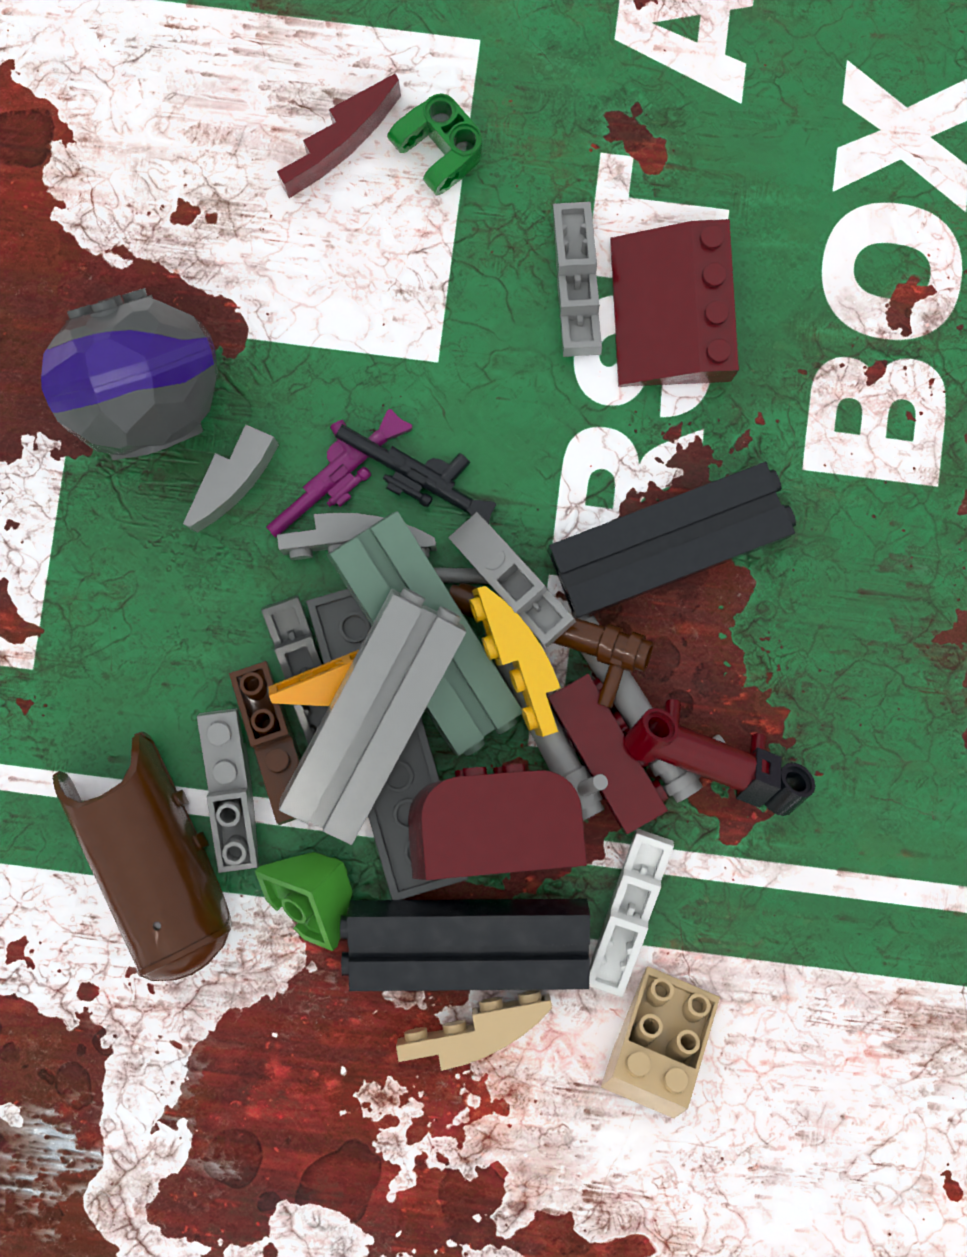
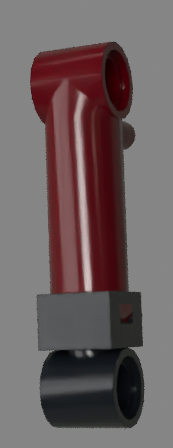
(753, 775)

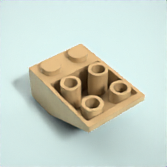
(661, 1043)

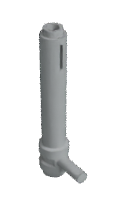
(632, 705)
(562, 758)

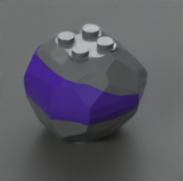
(130, 375)

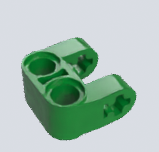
(446, 135)

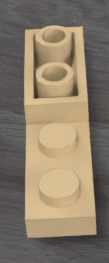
(493, 1029)

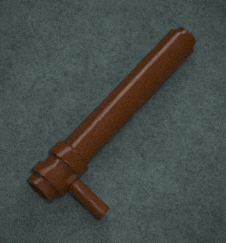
(606, 643)

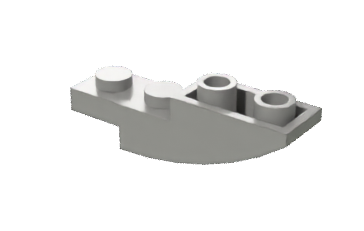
(336, 529)
(512, 579)
(229, 790)

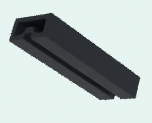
(671, 540)
(466, 944)

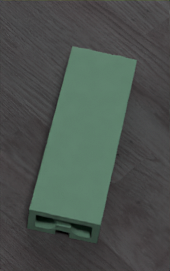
(472, 692)

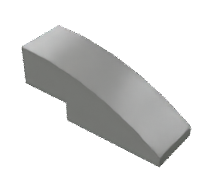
(231, 478)

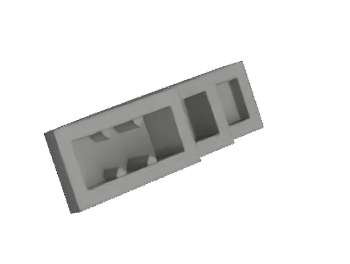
(577, 279)

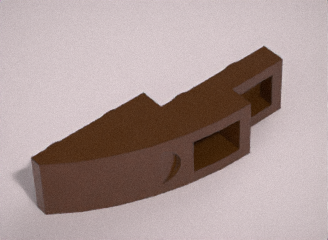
(267, 732)

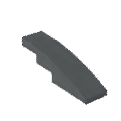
(295, 652)

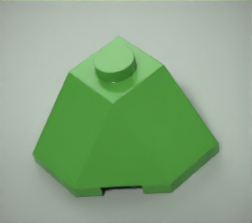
(312, 893)

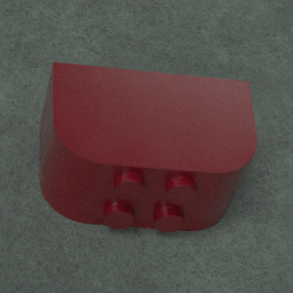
(495, 824)

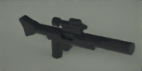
(412, 475)

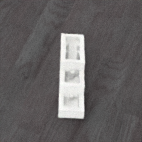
(629, 912)

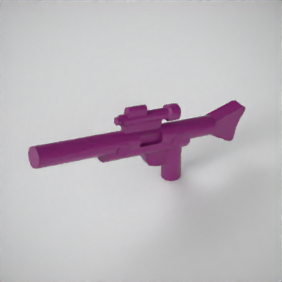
(337, 476)

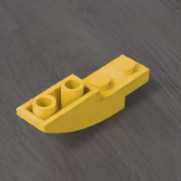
(514, 642)

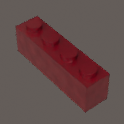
(602, 748)

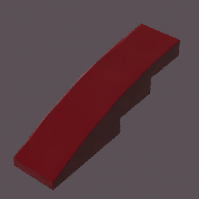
(351, 125)

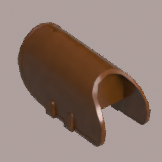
(151, 866)

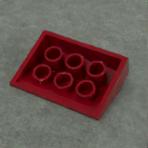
(674, 305)

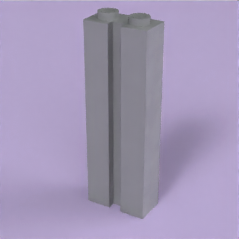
(372, 715)

